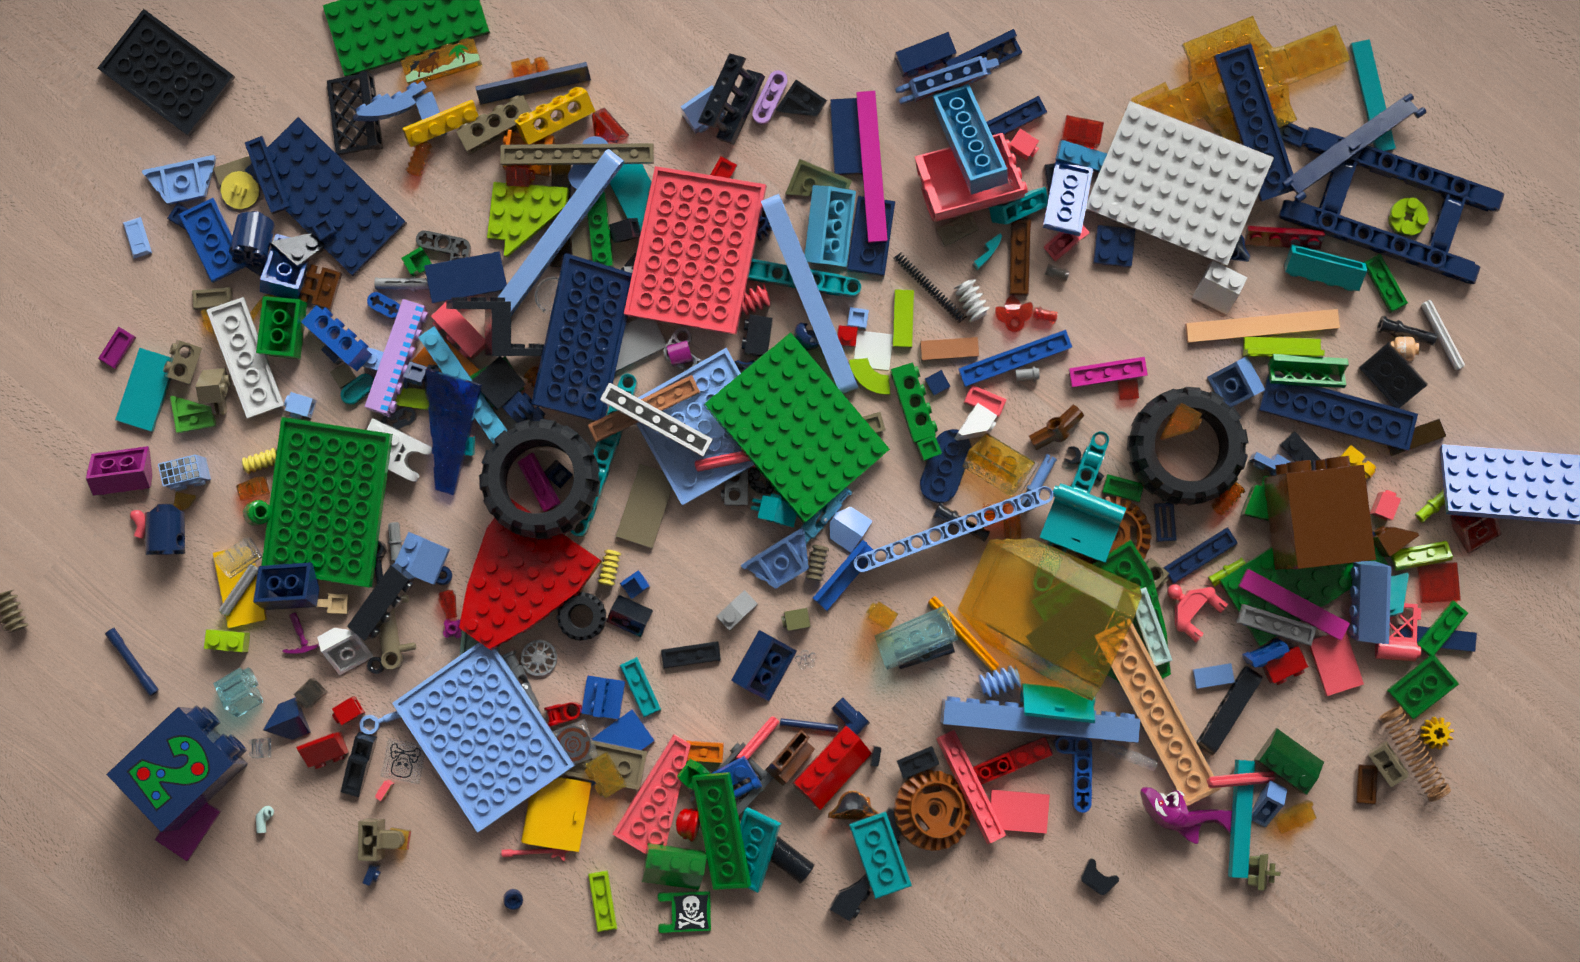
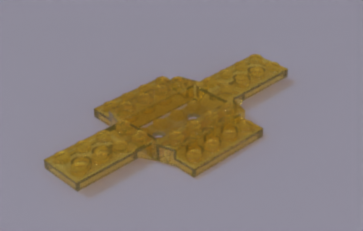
(1279, 66)

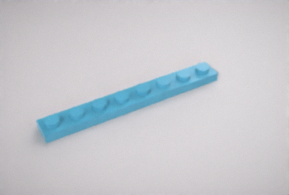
(450, 365)

